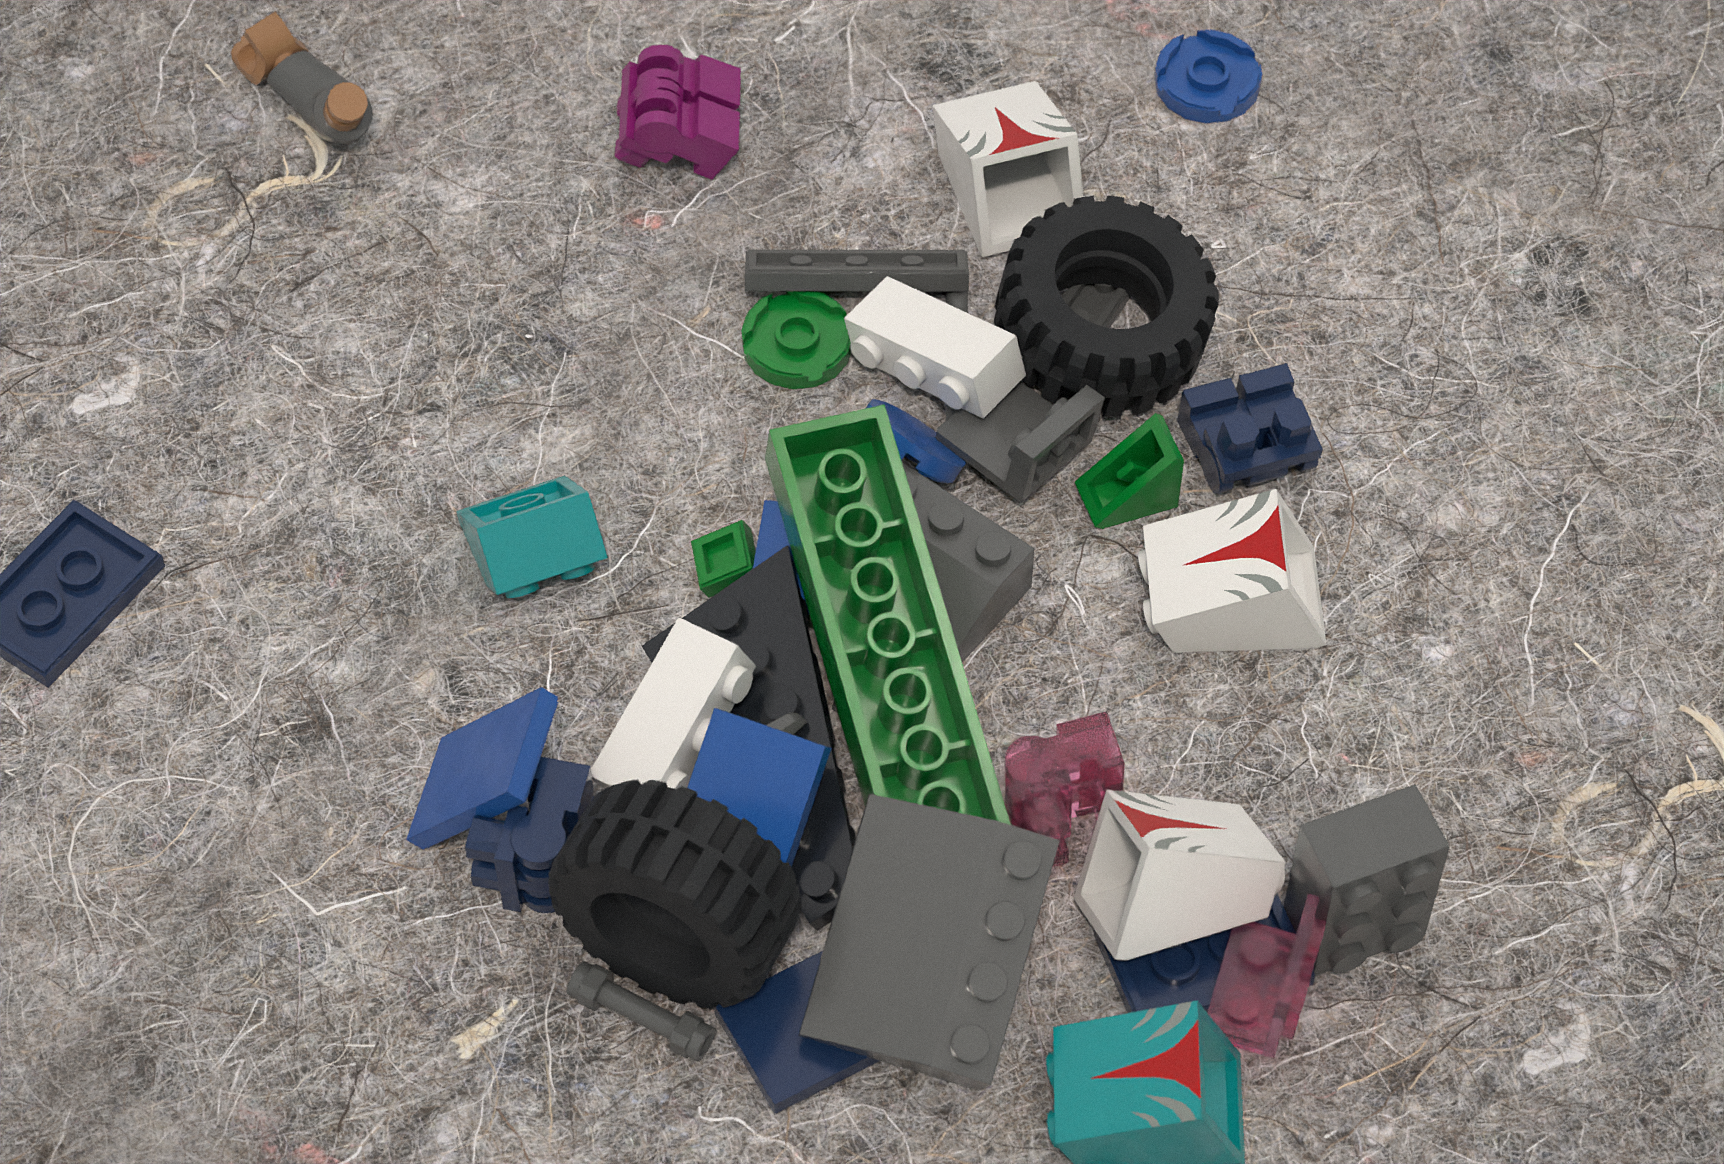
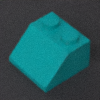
(533, 536)

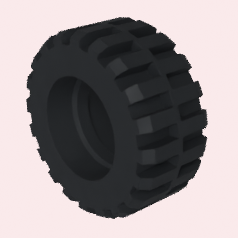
(1117, 248)
(675, 893)

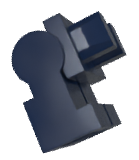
(1249, 428)
(520, 851)

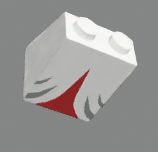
(1007, 160)
(1233, 579)
(1174, 872)

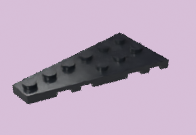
(770, 625)

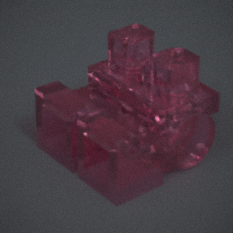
(1062, 777)

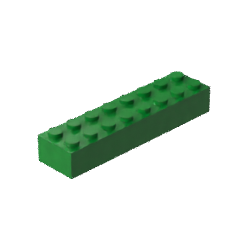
(880, 615)

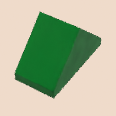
(1134, 477)

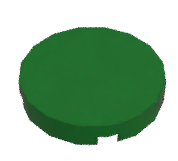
(796, 339)

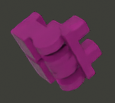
(679, 109)

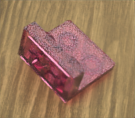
(1266, 981)

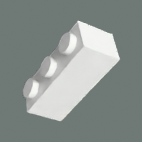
(935, 347)
(673, 708)

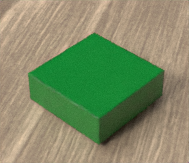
(723, 557)

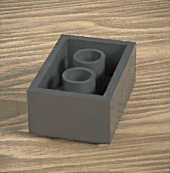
(1373, 875)

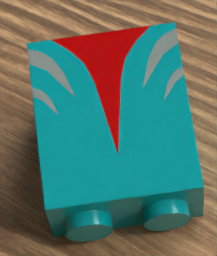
(1147, 1089)

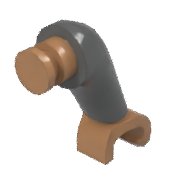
(318, 93)

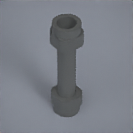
(686, 1034)

